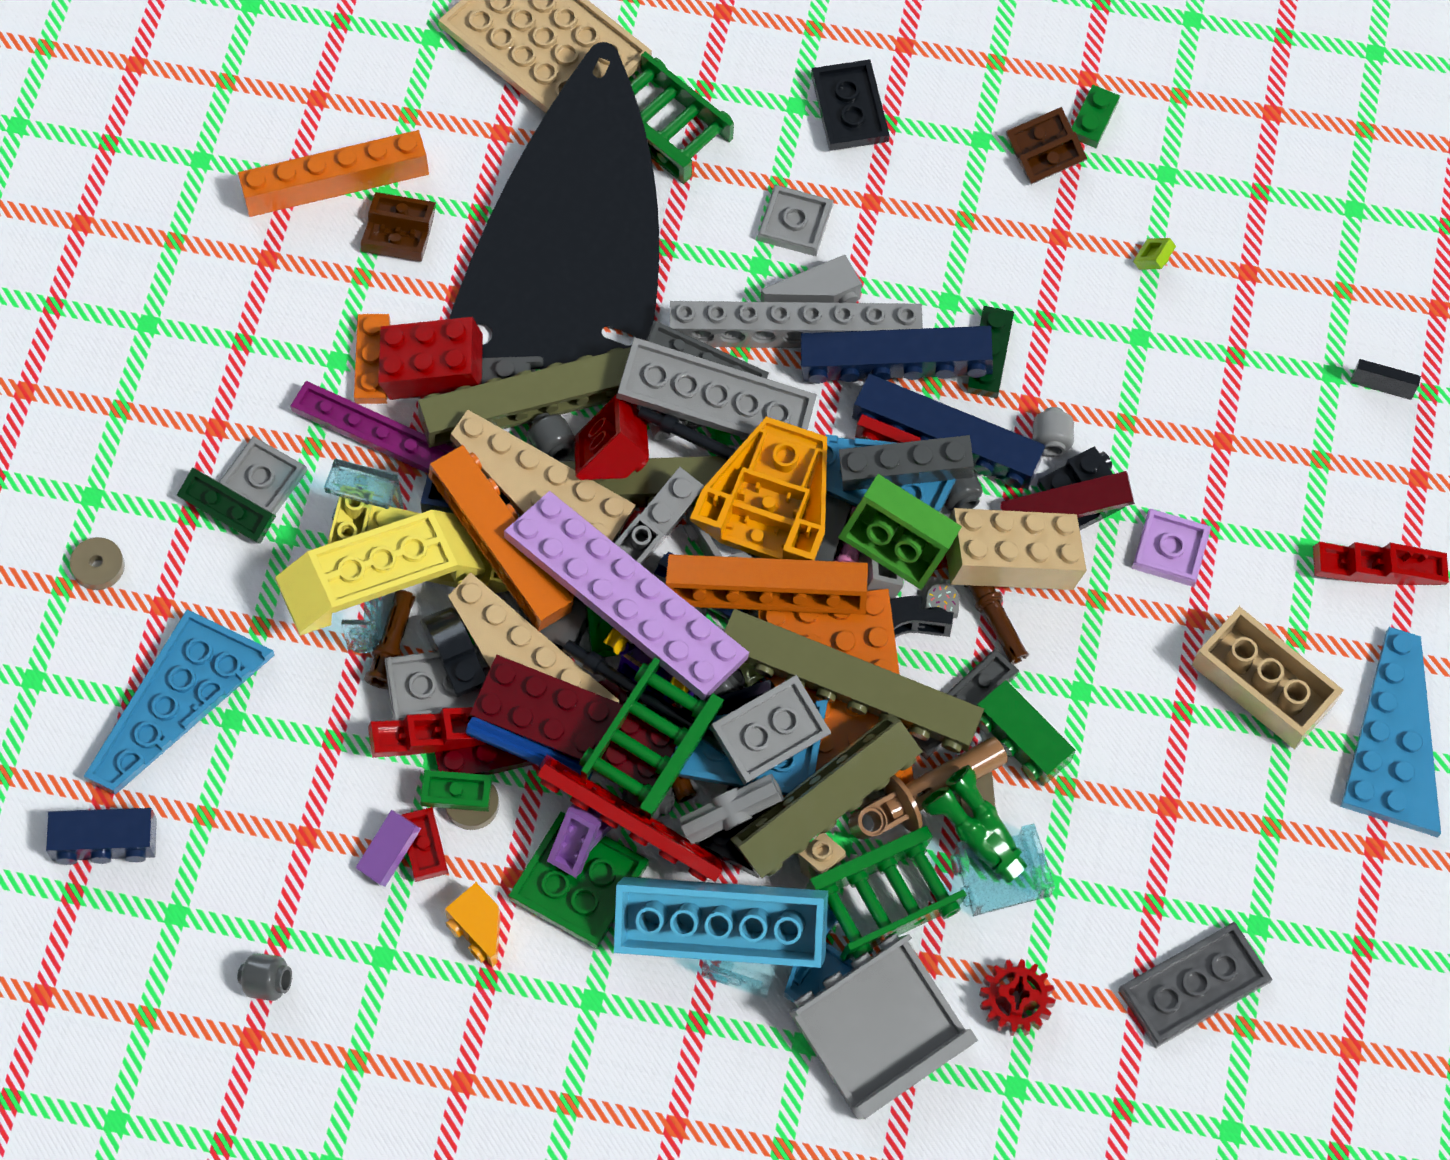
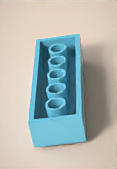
(721, 922)

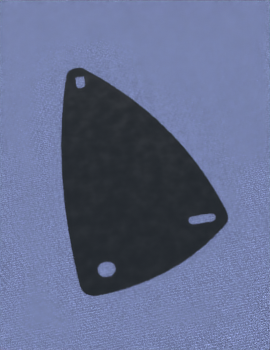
(571, 229)

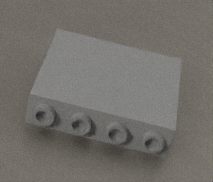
(880, 1026)

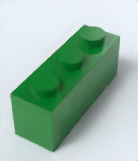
(1024, 733)

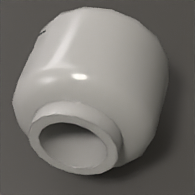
(1054, 430)

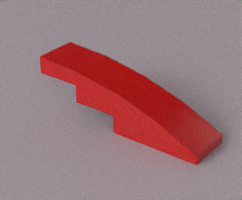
(1381, 565)
(422, 733)

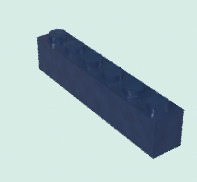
(897, 354)
(994, 448)

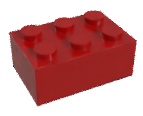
(429, 357)

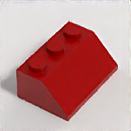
(612, 443)

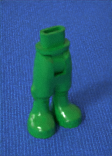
(984, 830)

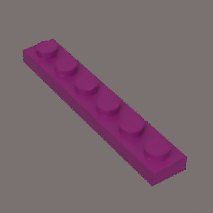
(366, 427)

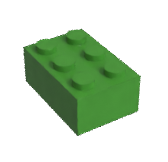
(900, 531)

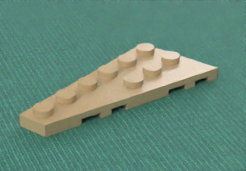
(528, 474)
(504, 632)

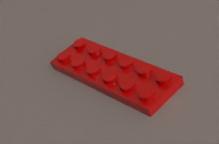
(619, 812)

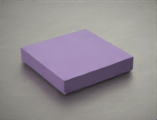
(1171, 547)

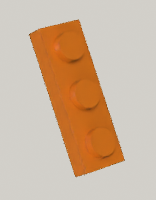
(367, 359)

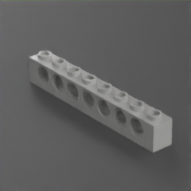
(783, 322)

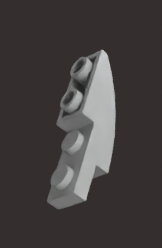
(660, 516)

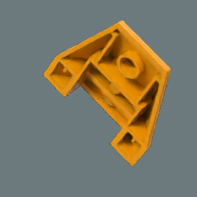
(769, 494)

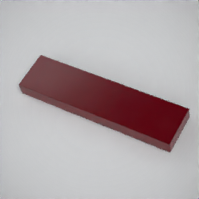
(1078, 498)

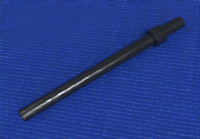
(670, 425)
(596, 664)

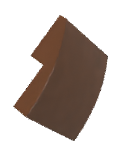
(1046, 145)
(398, 226)

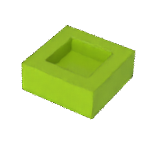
(1154, 253)

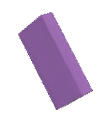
(388, 848)

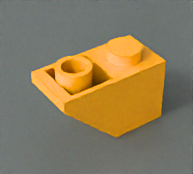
(478, 920)

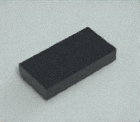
(1385, 379)

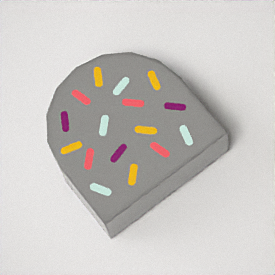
(943, 596)

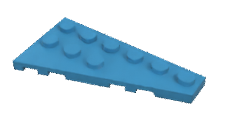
(184, 684)
(1394, 751)

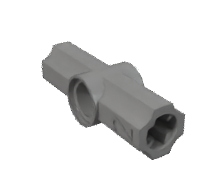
(731, 809)

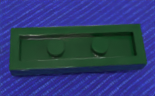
(1000, 323)
(226, 505)

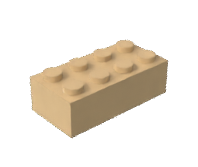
(1016, 549)
(1267, 677)

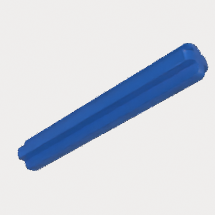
(516, 744)

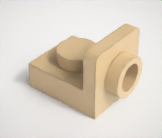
(820, 856)

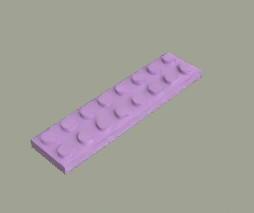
(626, 595)

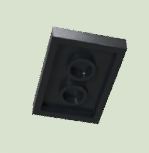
(850, 105)

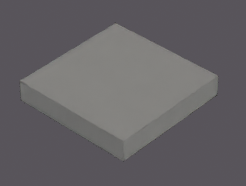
(795, 220)
(264, 475)

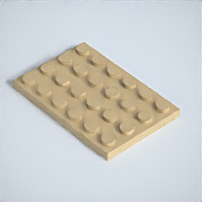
(538, 41)

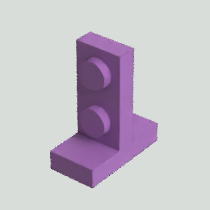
(576, 838)

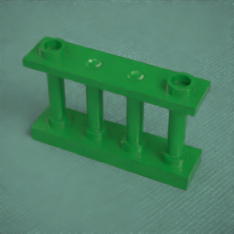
(675, 160)
(666, 767)
(886, 860)

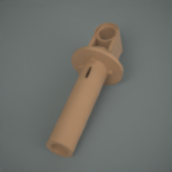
(902, 801)

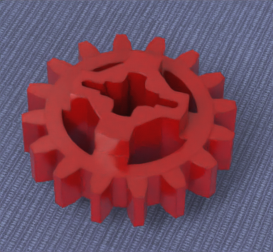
(1003, 996)

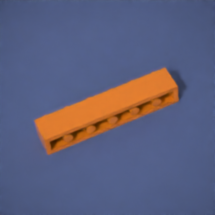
(334, 173)
(485, 518)
(769, 583)

